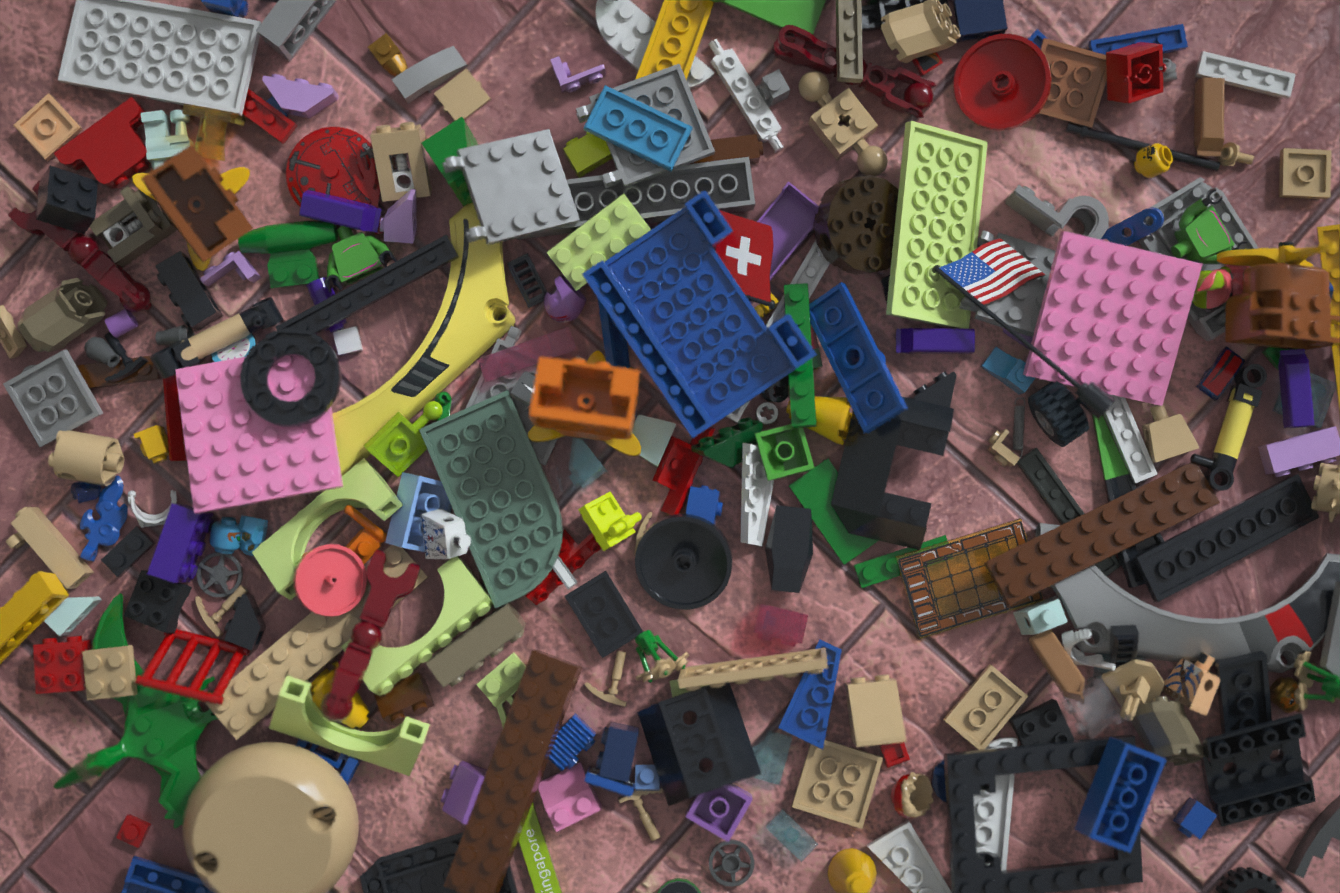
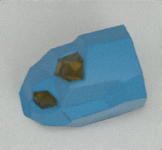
(252, 533)

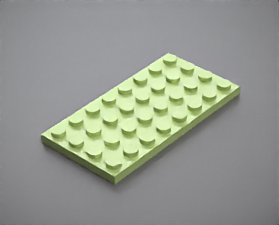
(934, 222)

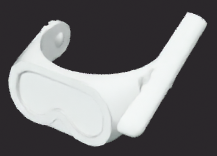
(1070, 638)

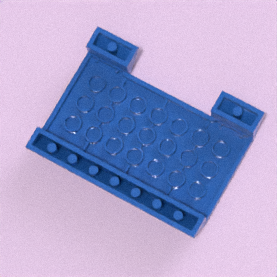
(694, 319)

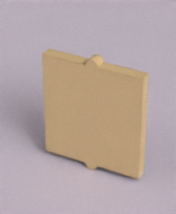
(462, 96)

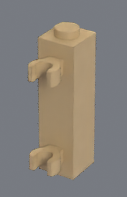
(50, 546)

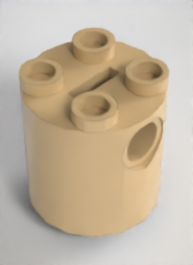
(86, 457)

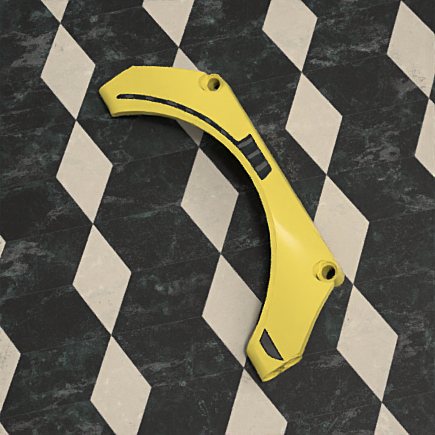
(458, 337)

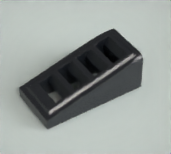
(516, 275)
(1123, 632)

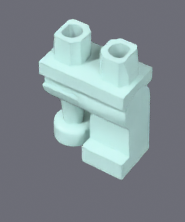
(159, 142)

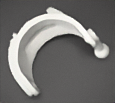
(145, 519)

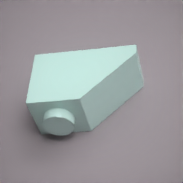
(71, 613)

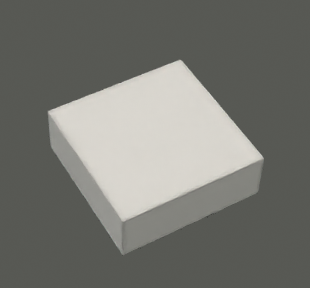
(347, 341)

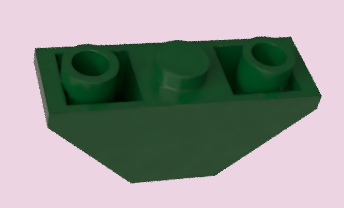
(727, 445)

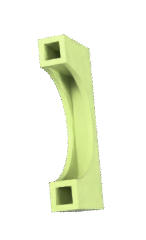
(284, 549)
(463, 603)
(301, 718)

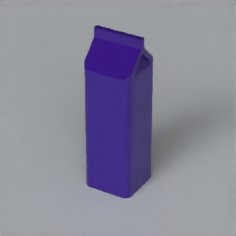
(340, 211)
(935, 341)
(1295, 389)

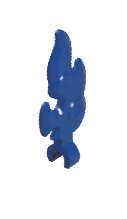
(112, 518)

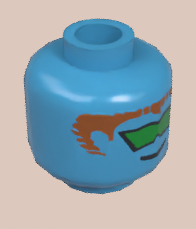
(225, 535)

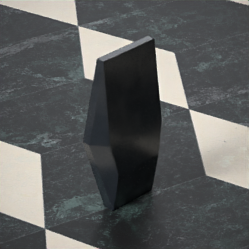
(789, 548)

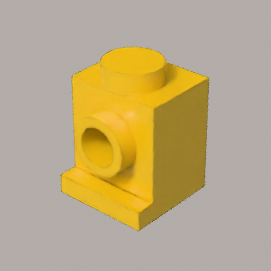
(154, 443)

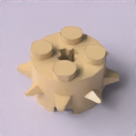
(1328, 490)

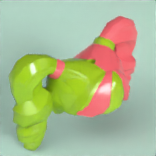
(1216, 285)

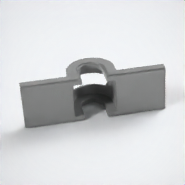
(1042, 213)

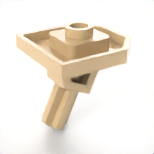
(1134, 685)

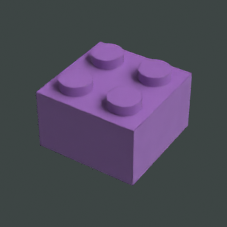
(720, 809)

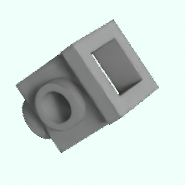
(773, 88)

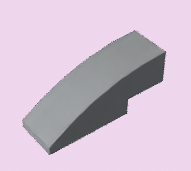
(429, 73)

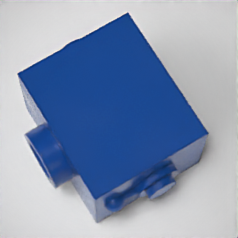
(704, 503)

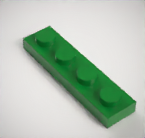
(885, 566)

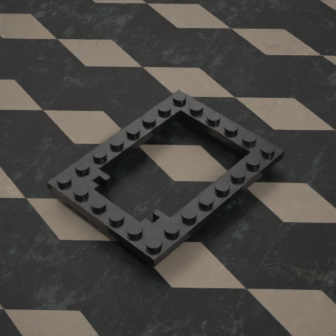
(975, 771)

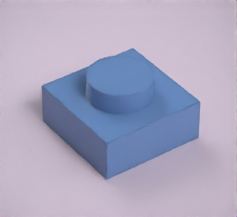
(646, 778)

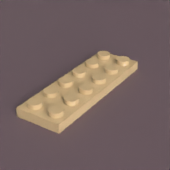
(757, 667)

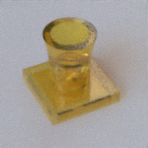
(212, 130)

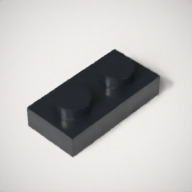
(128, 551)

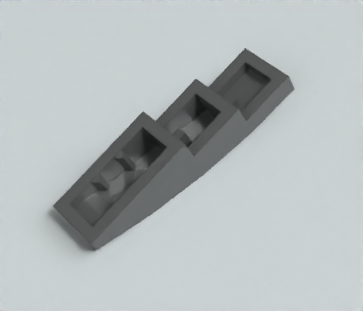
(1316, 839)

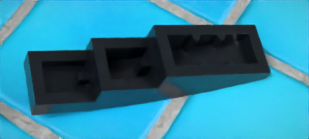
(873, 13)

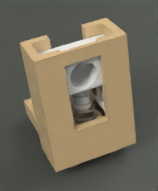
(401, 140)

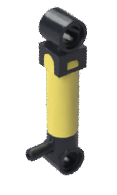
(1242, 401)

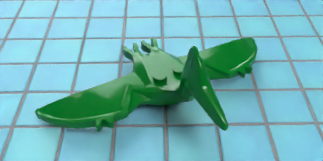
(157, 730)

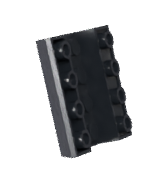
(681, 747)
(1256, 782)

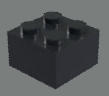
(67, 200)

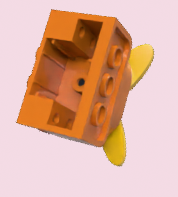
(585, 402)

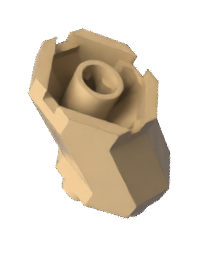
(919, 30)

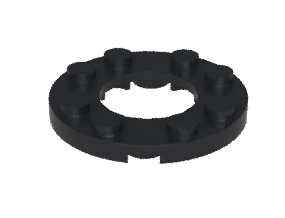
(263, 356)

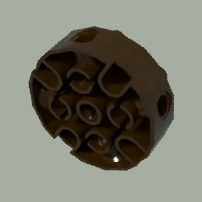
(857, 224)

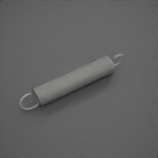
(1018, 428)

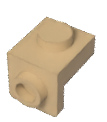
(1002, 454)

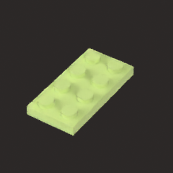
(598, 239)

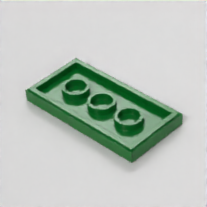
(815, 492)

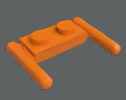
(367, 539)

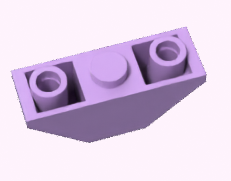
(299, 96)

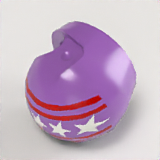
(565, 303)

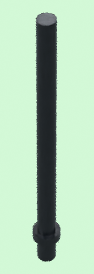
(1084, 131)

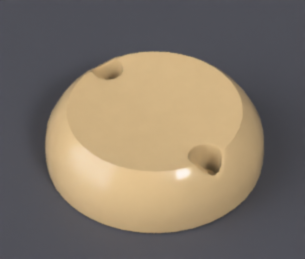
(263, 823)

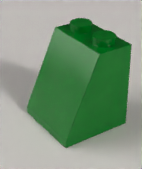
(445, 145)

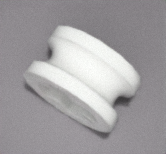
(770, 406)

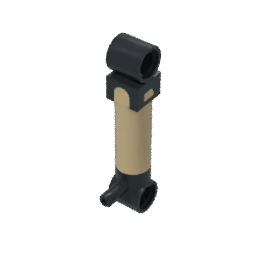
(190, 350)

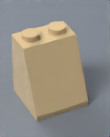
(874, 711)

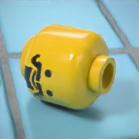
(1153, 160)

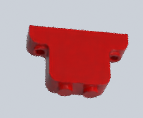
(110, 147)

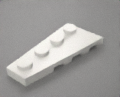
(755, 496)
(909, 860)

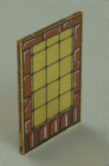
(951, 584)

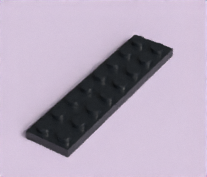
(1225, 538)

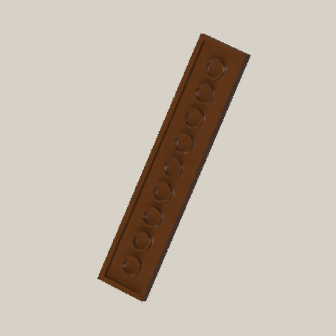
(1101, 533)

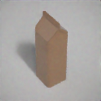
(1209, 116)
(1058, 665)

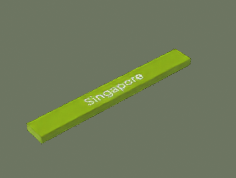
(538, 856)

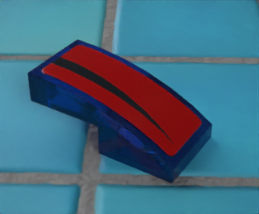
(1221, 373)

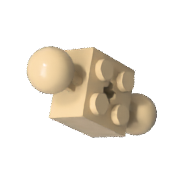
(846, 108)

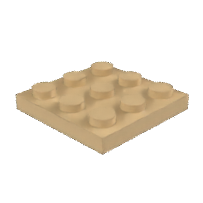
(837, 783)

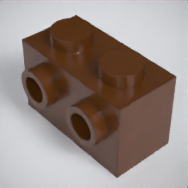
(406, 699)

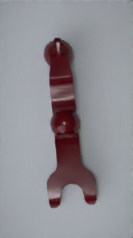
(810, 52)
(86, 252)
(366, 634)

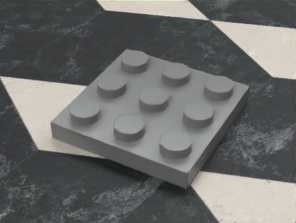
(53, 397)

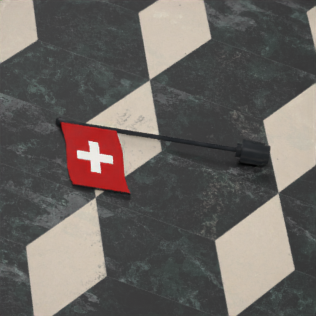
(749, 257)

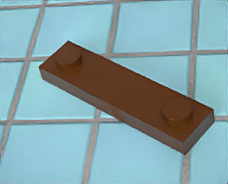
(95, 374)

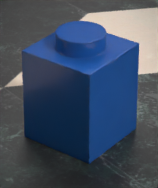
(1194, 818)

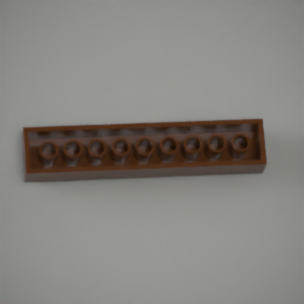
(513, 774)

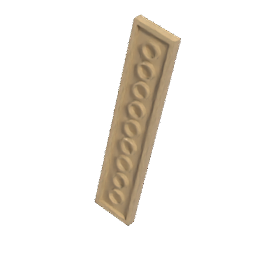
(297, 655)

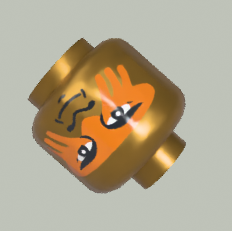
(1283, 694)

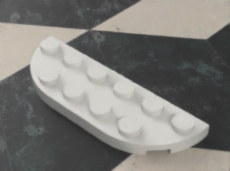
(628, 32)
(994, 811)

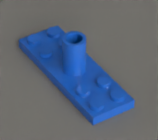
(855, 358)

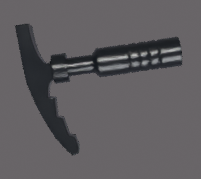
(130, 365)

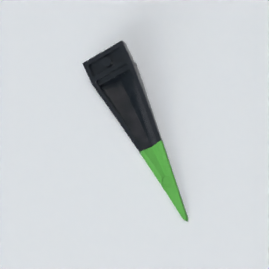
(1118, 483)

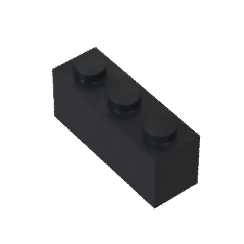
(188, 291)

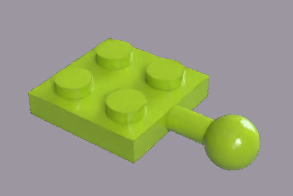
(400, 441)

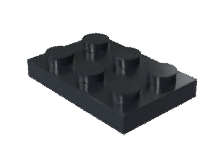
(604, 614)

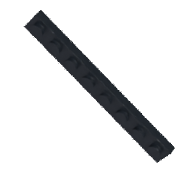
(374, 287)

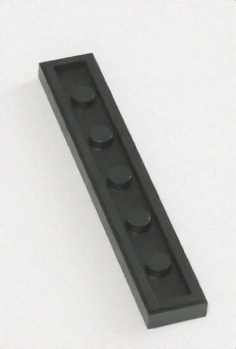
(1057, 497)

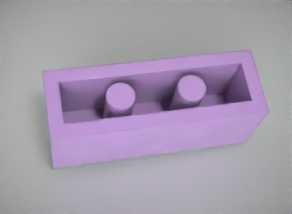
(1300, 451)

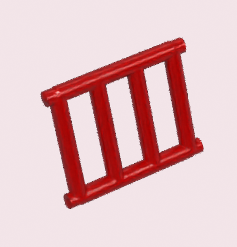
(193, 690)

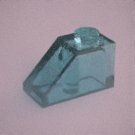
(584, 464)

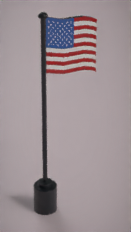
(993, 274)

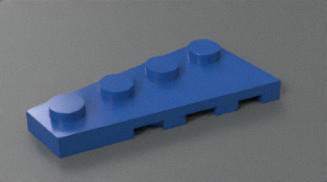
(812, 701)

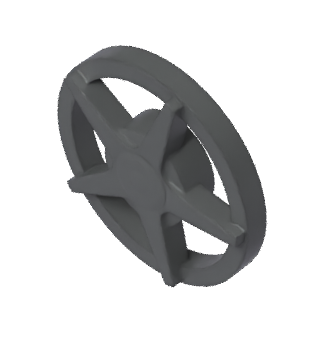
(219, 574)
(731, 863)

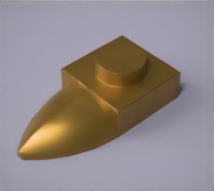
(388, 55)

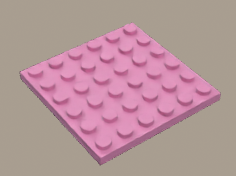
(1113, 317)
(239, 455)

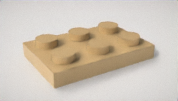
(985, 707)

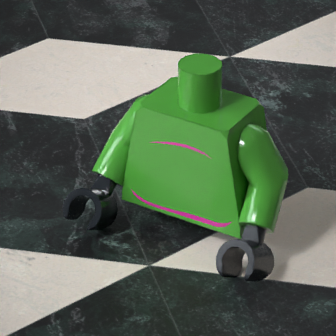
(1202, 233)
(355, 258)

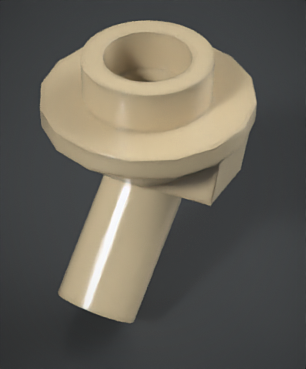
(1231, 154)

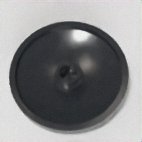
(683, 561)

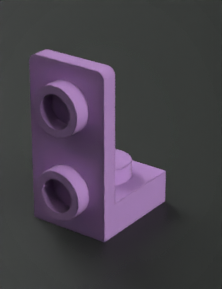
(574, 82)
(230, 261)

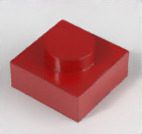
(133, 830)

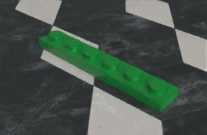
(802, 379)

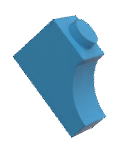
(1008, 370)

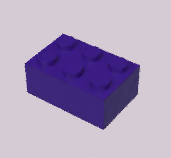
(180, 544)

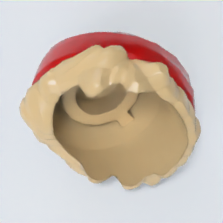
(912, 795)

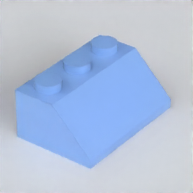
(418, 497)

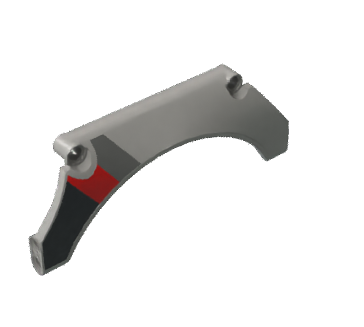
(1280, 630)

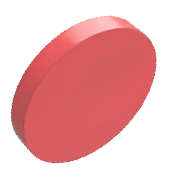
(330, 580)

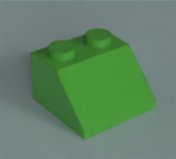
(784, 452)

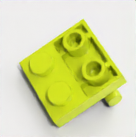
(608, 520)

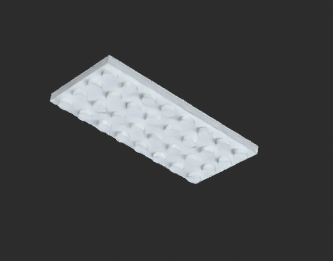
(161, 53)

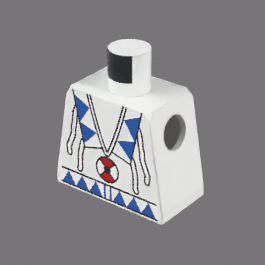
(444, 535)

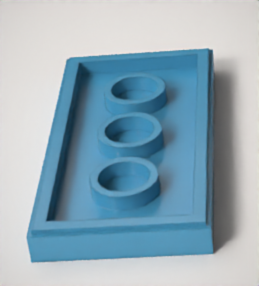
(638, 128)

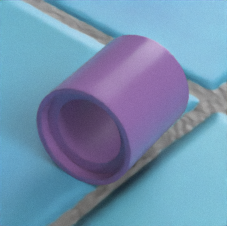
(121, 323)

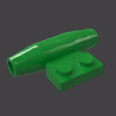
(290, 251)

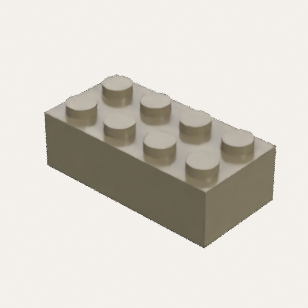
(475, 644)

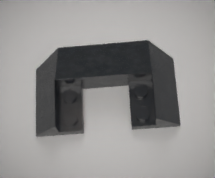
(865, 469)

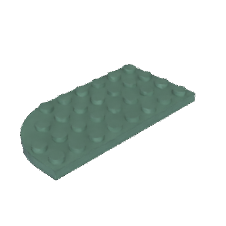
(499, 494)

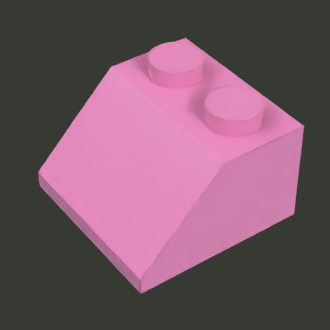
(568, 797)

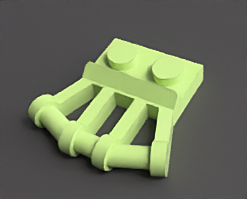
(503, 683)

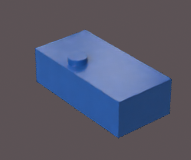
(1120, 794)

